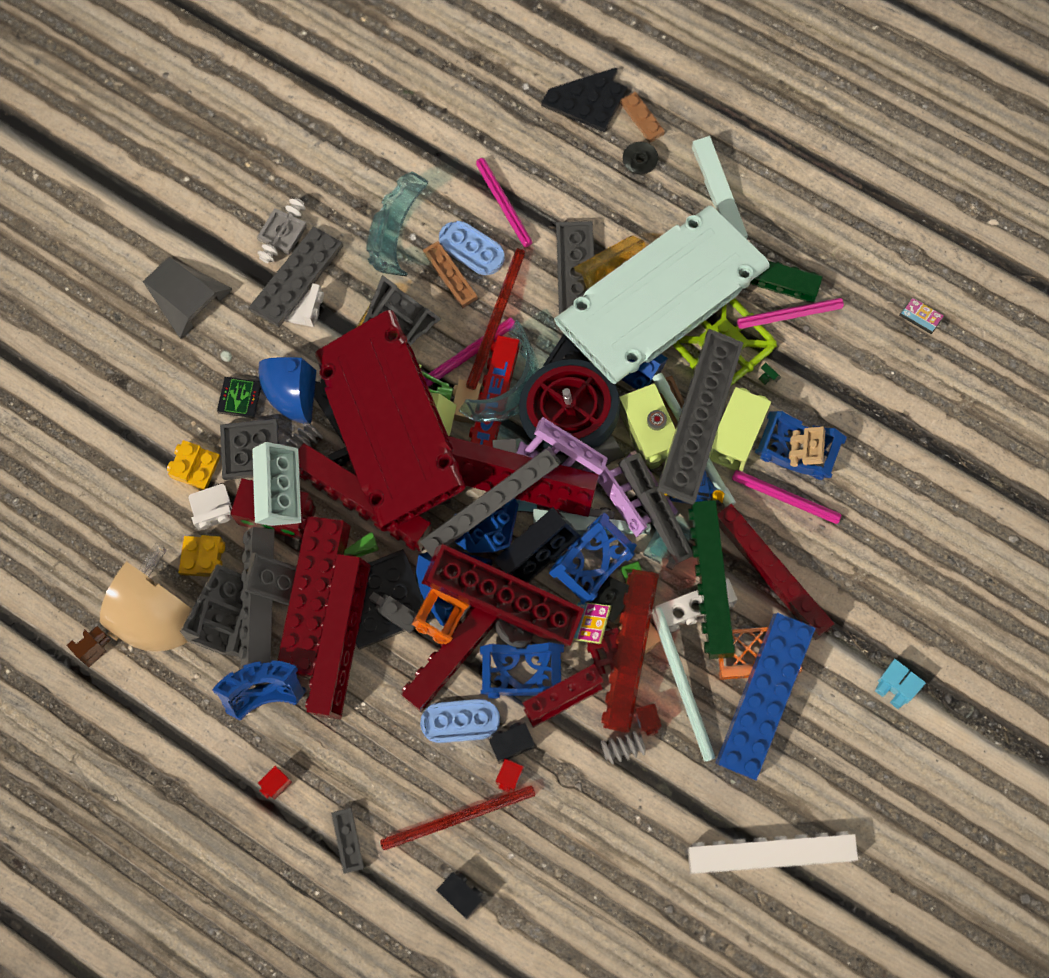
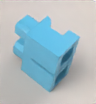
(890, 682)

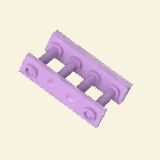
(567, 444)
(620, 500)

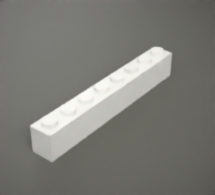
(772, 854)

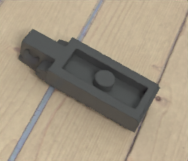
(394, 611)

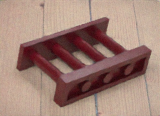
(563, 695)

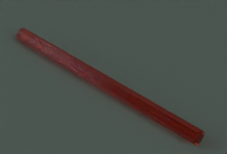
(495, 319)

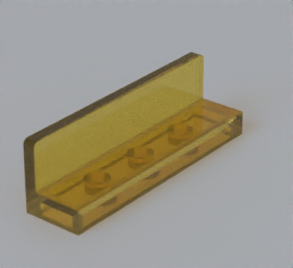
(608, 260)

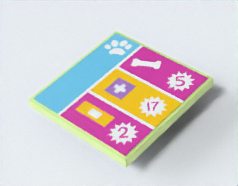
(592, 622)

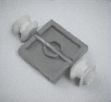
(281, 231)

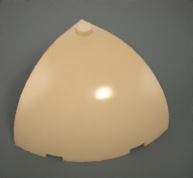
(143, 612)

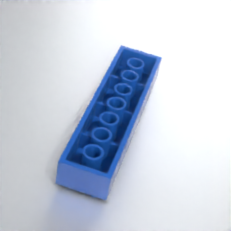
(765, 696)

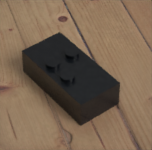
(538, 546)

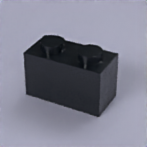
(511, 742)
(460, 895)

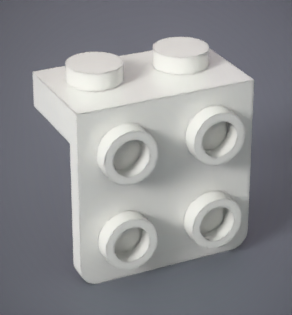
(308, 308)
(210, 507)

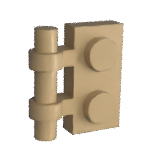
(813, 446)

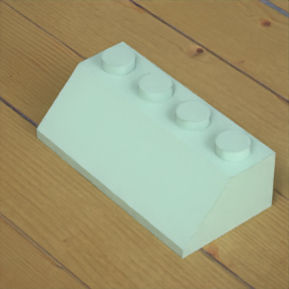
(276, 484)

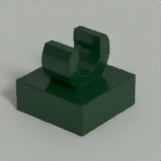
(769, 373)

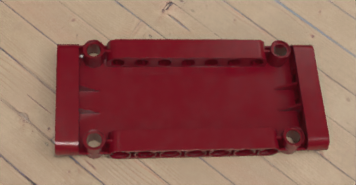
(389, 421)

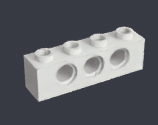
(684, 604)

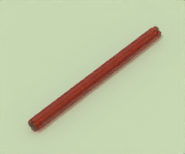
(457, 818)

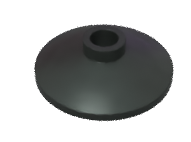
(640, 151)

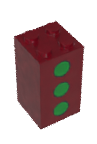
(244, 512)

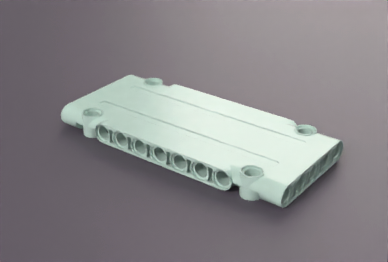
(661, 293)

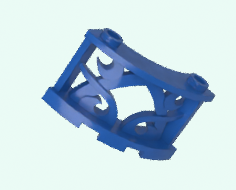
(788, 423)
(565, 563)
(501, 652)
(240, 700)

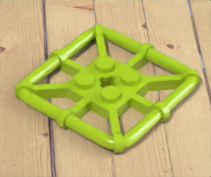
(725, 327)

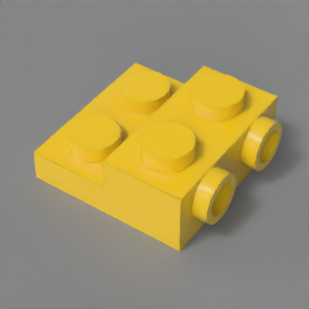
(193, 465)
(201, 555)

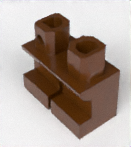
(90, 647)

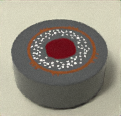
(656, 420)

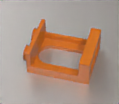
(444, 635)

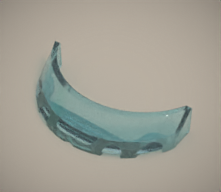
(388, 223)
(507, 404)

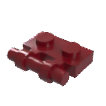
(609, 645)

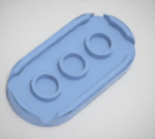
(471, 247)
(460, 721)

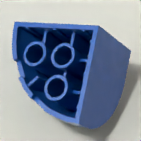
(289, 386)

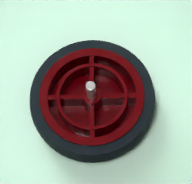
(574, 399)

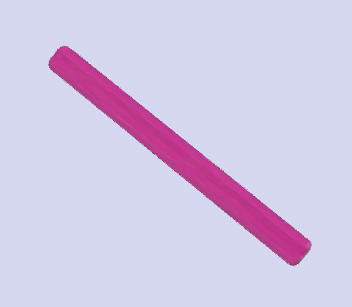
(503, 202)
(790, 313)
(466, 353)
(786, 497)

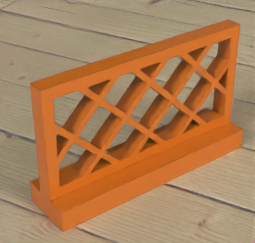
(742, 671)

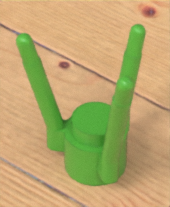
(445, 390)

